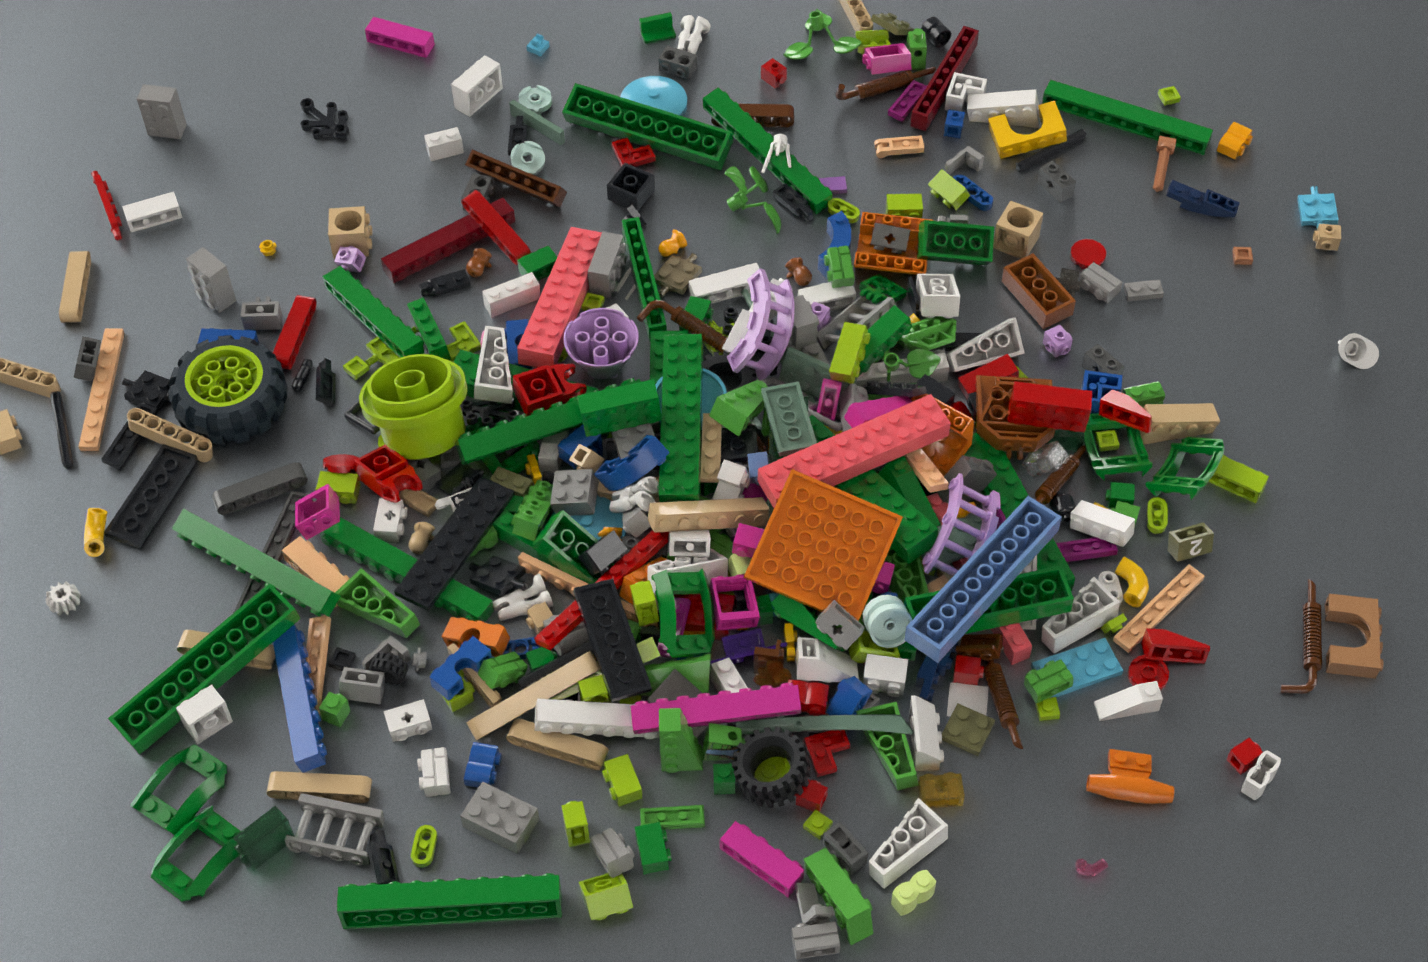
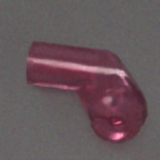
(1091, 870)

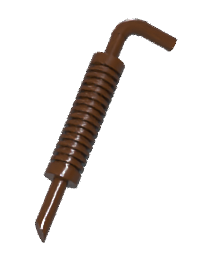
(882, 84)
(687, 322)
(1057, 479)
(1311, 643)
(1003, 700)

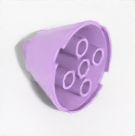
(601, 341)

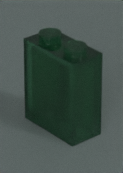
(262, 838)

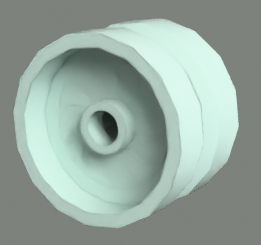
(886, 620)

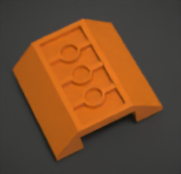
(874, 259)
(949, 450)

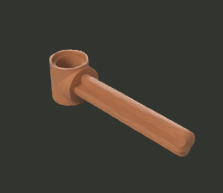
(1164, 148)

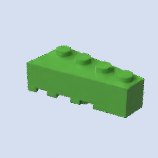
(739, 407)
(692, 668)
(677, 743)
(839, 892)

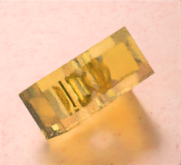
(950, 794)

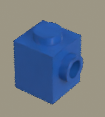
(954, 124)

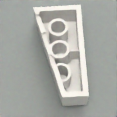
(1018, 106)
(987, 347)
(493, 372)
(713, 566)
(1089, 611)
(908, 844)

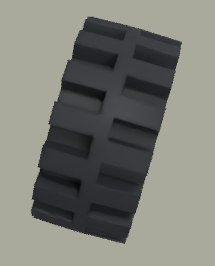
(394, 667)

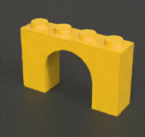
(1011, 143)

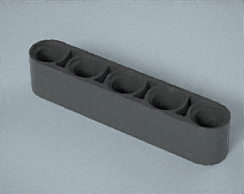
(259, 488)

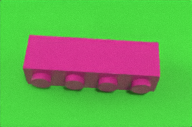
(399, 37)
(865, 411)
(762, 858)

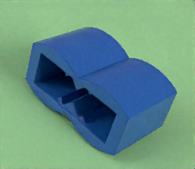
(482, 764)

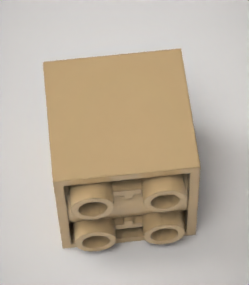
(349, 228)
(1017, 230)

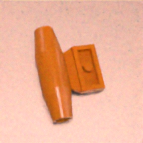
(1130, 780)

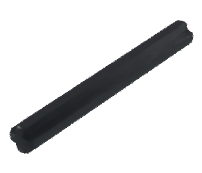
(1050, 150)
(61, 429)

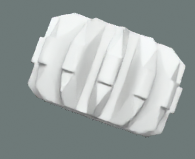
(63, 598)

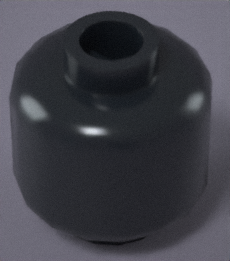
(1062, 505)

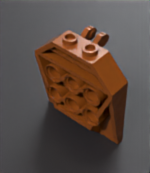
(993, 401)

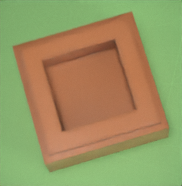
(1242, 255)

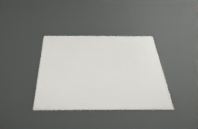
(968, 695)

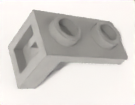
(968, 156)
(390, 646)
(809, 906)

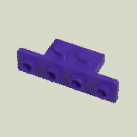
(743, 645)

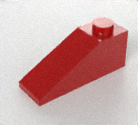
(1125, 410)
(1169, 646)

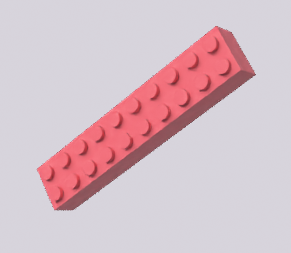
(559, 300)
(860, 447)

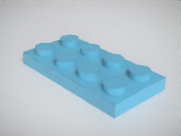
(1087, 664)

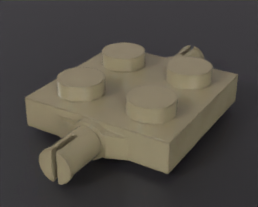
(676, 273)

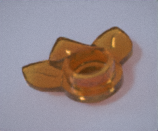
(773, 675)

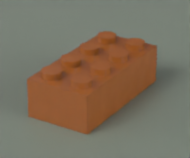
(1038, 291)

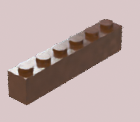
(516, 178)

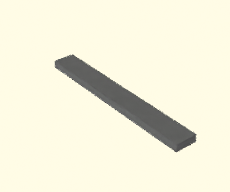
(278, 540)

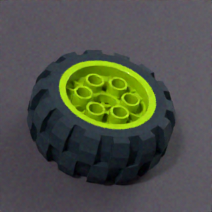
(230, 409)

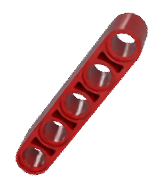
(495, 226)
(294, 330)

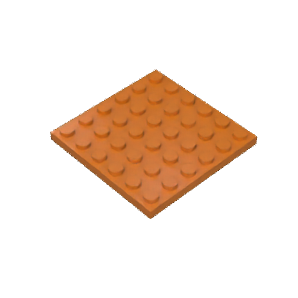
(823, 545)

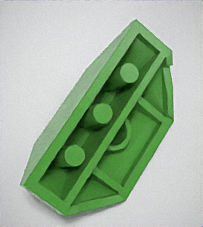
(930, 334)

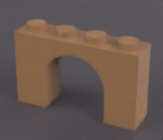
(1364, 615)

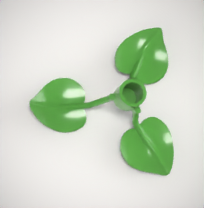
(816, 22)
(739, 199)
(919, 363)

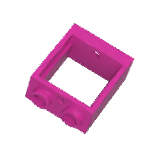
(887, 58)
(324, 509)
(738, 619)

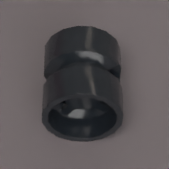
(936, 32)

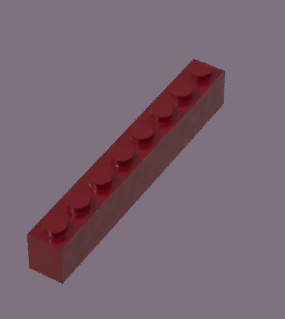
(937, 89)
(440, 244)

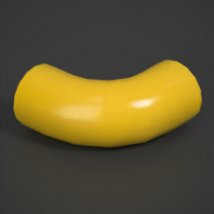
(94, 531)
(1137, 582)

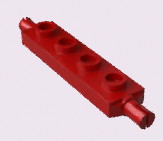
(111, 210)

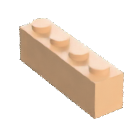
(314, 565)

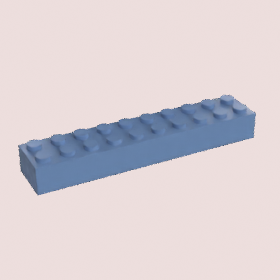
(982, 579)

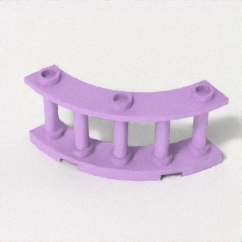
(758, 323)
(989, 524)

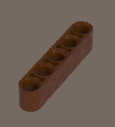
(768, 114)

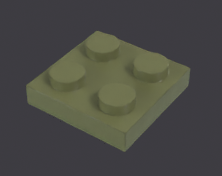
(892, 24)
(967, 729)

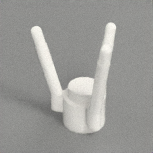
(779, 145)

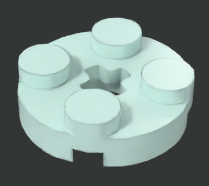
(541, 93)
(525, 149)

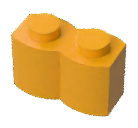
(1235, 140)

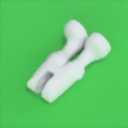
(690, 42)
(635, 494)
(515, 603)

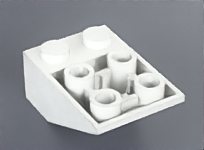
(822, 663)

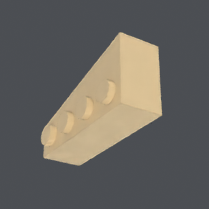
(1179, 421)

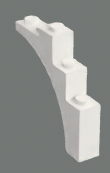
(739, 329)

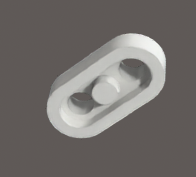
(1113, 585)

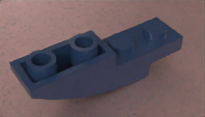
(1205, 203)
(930, 672)

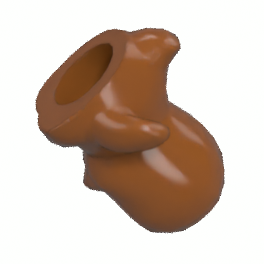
(476, 264)
(801, 273)

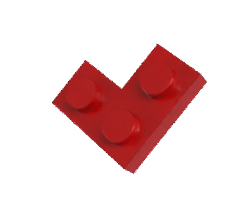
(634, 157)
(821, 748)

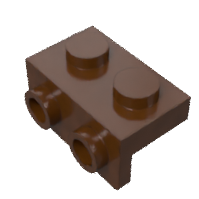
(981, 646)
(764, 655)

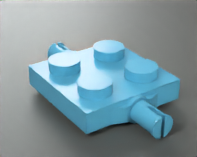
(1317, 208)

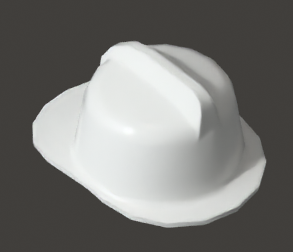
(1358, 351)

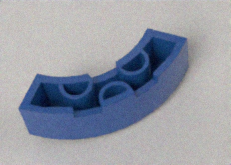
(840, 234)
(640, 460)

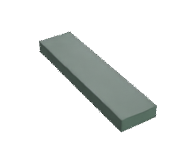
(537, 122)

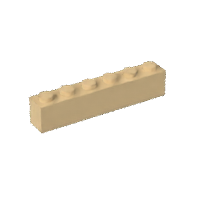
(707, 514)

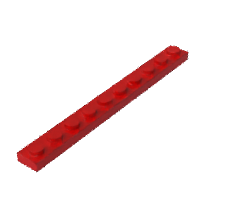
(633, 560)

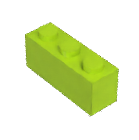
(849, 352)
(1239, 479)

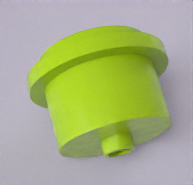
(416, 404)

